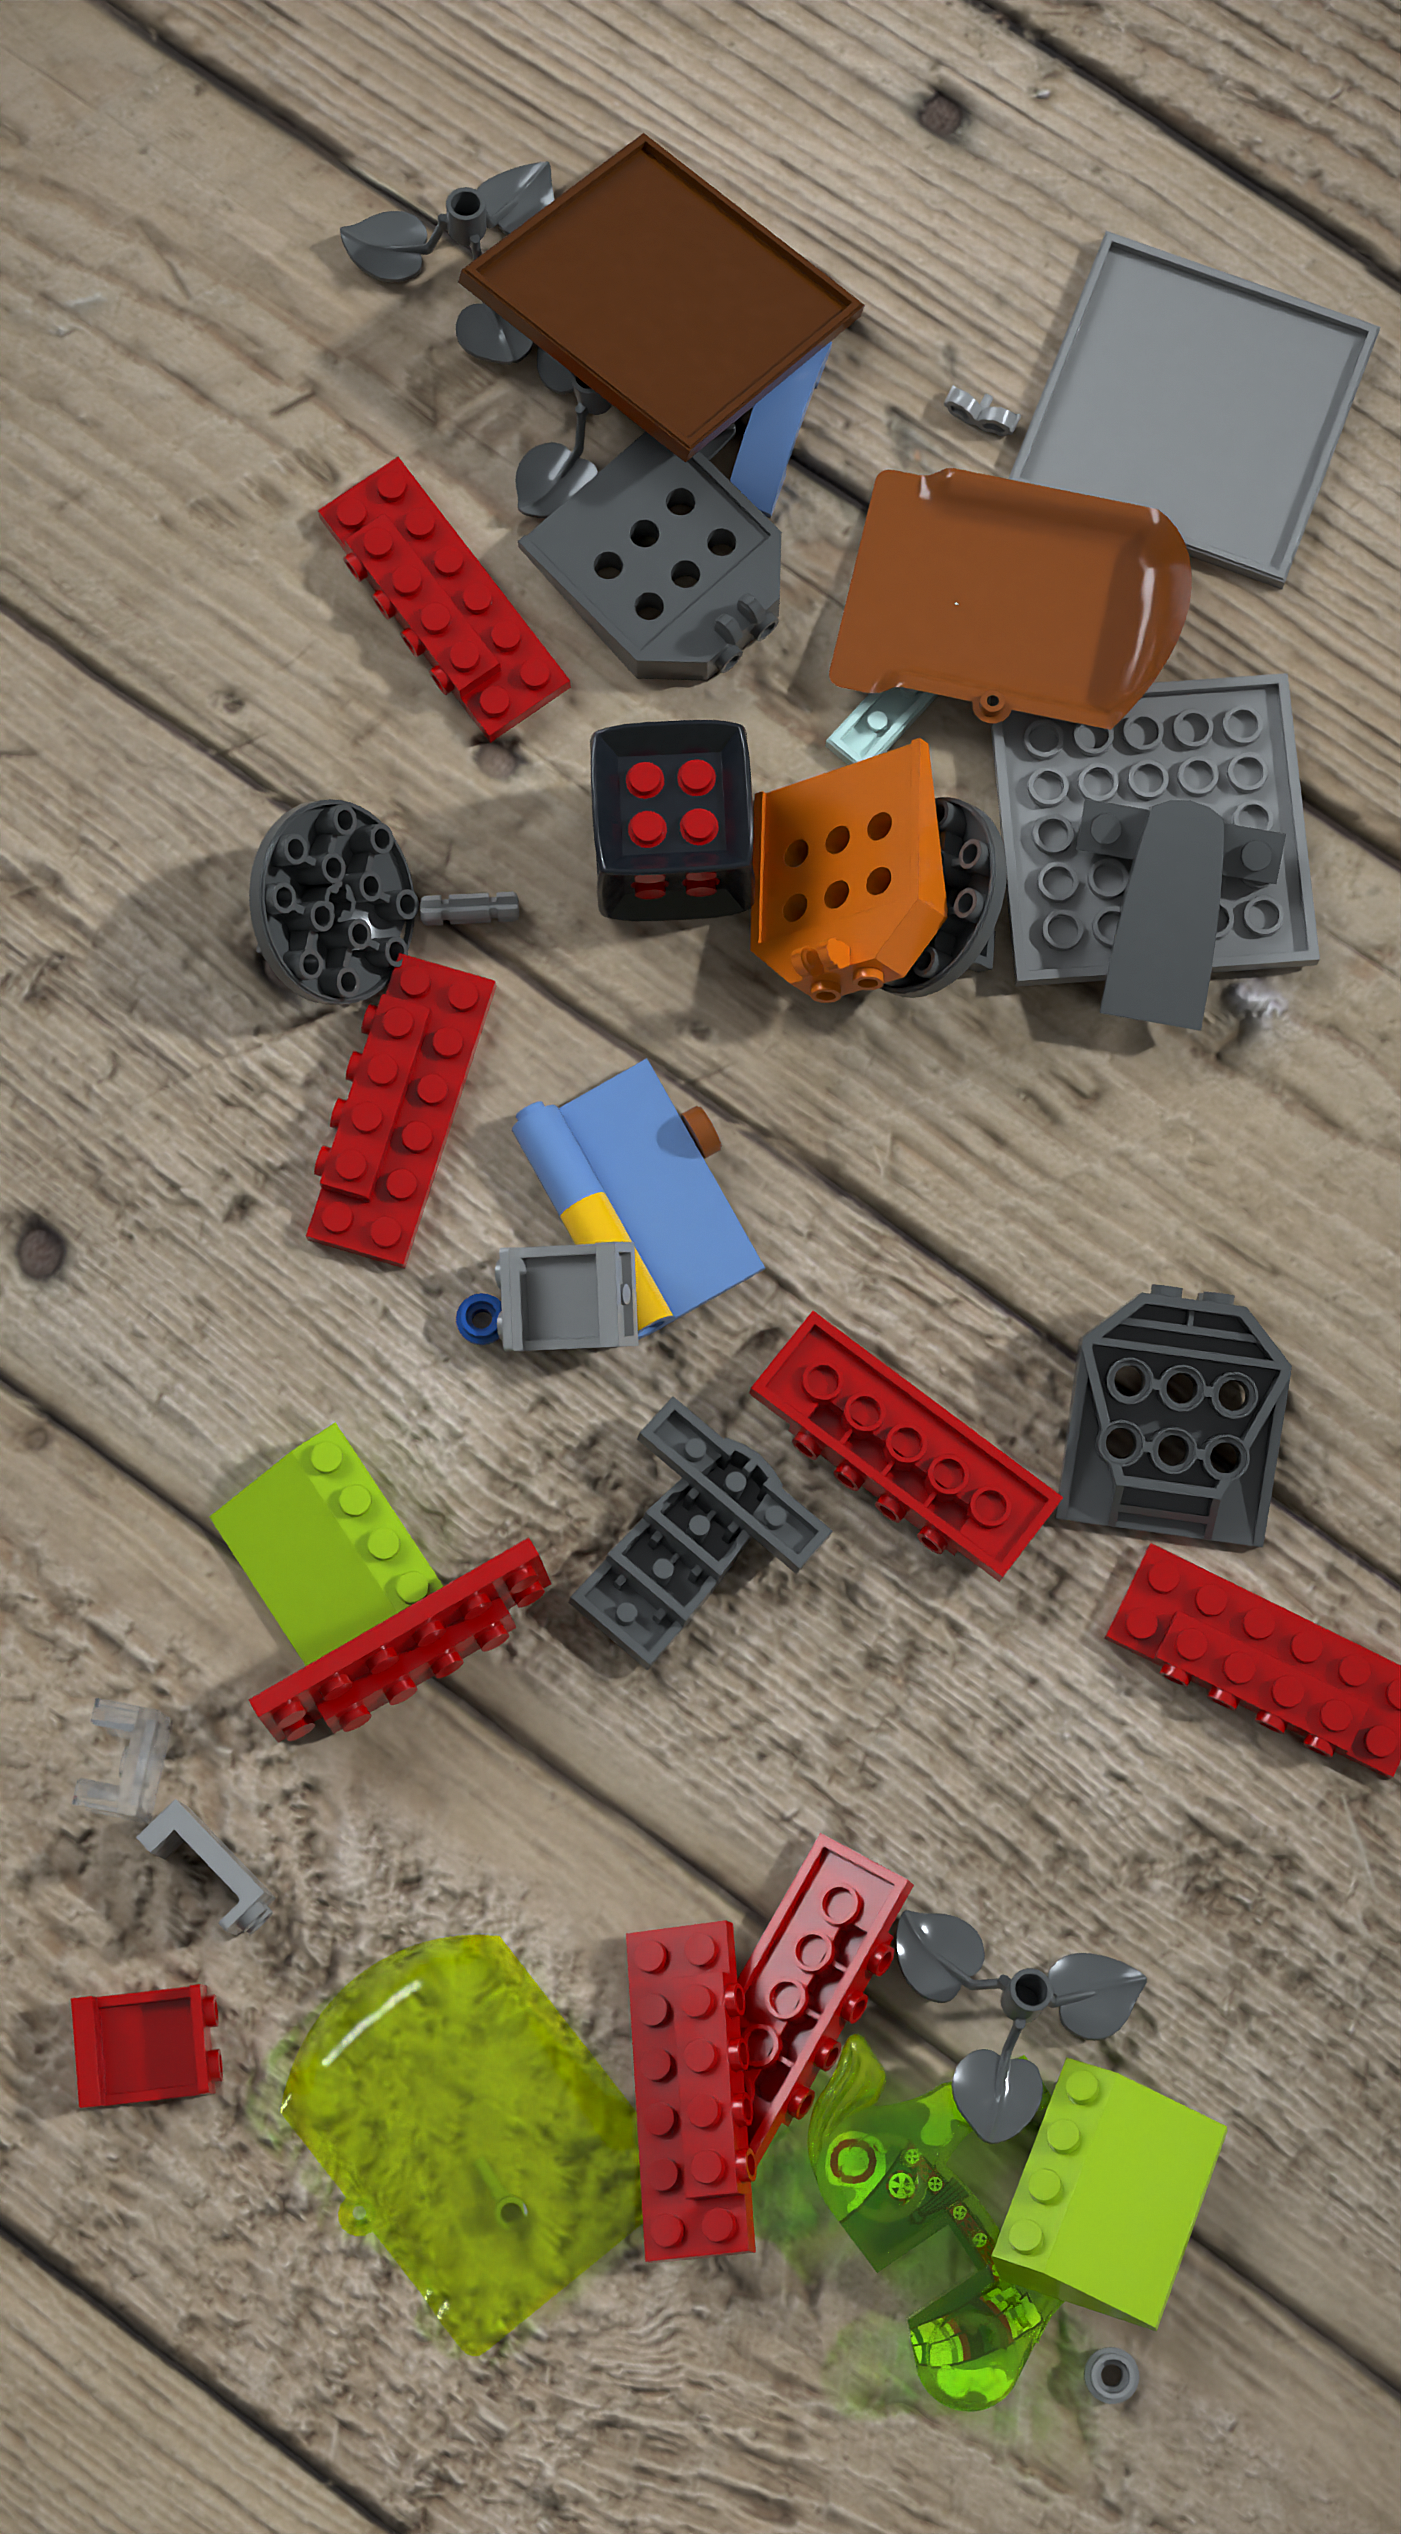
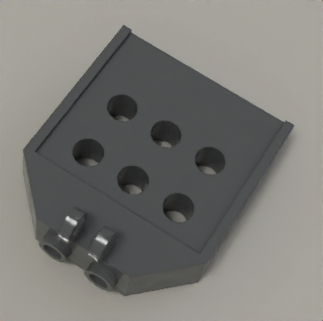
(699, 625)
(1210, 1345)

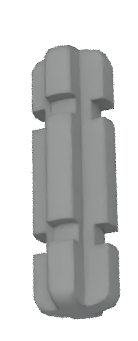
(469, 908)

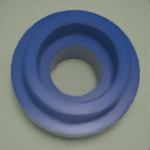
(472, 1306)

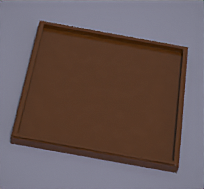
(662, 296)

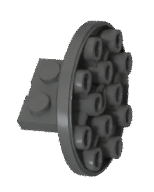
(974, 895)
(331, 901)

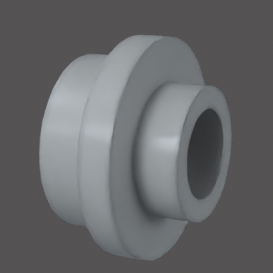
(1129, 2375)

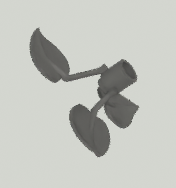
(392, 245)
(553, 473)
(993, 2090)

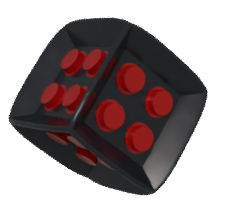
(672, 820)

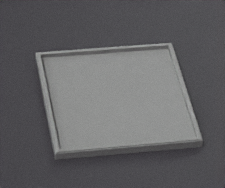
(1198, 403)

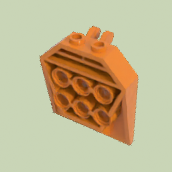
(848, 874)

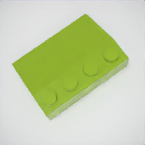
(324, 1546)
(1108, 2196)

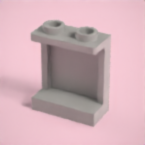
(567, 1296)
(181, 1824)

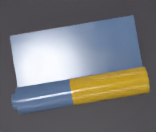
(632, 1173)

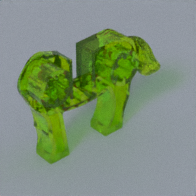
(891, 2191)

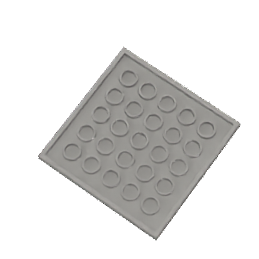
(1183, 740)

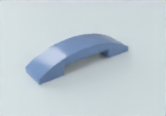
(773, 433)

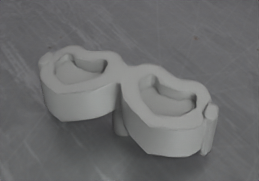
(987, 418)

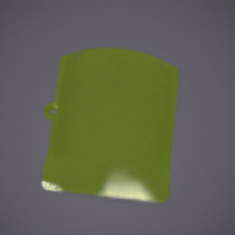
(446, 2103)

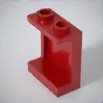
(145, 2046)

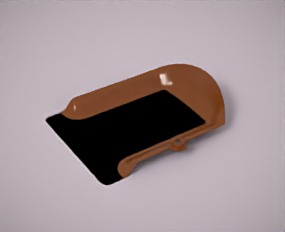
(1056, 593)

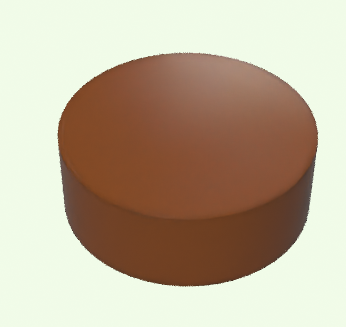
(701, 1131)

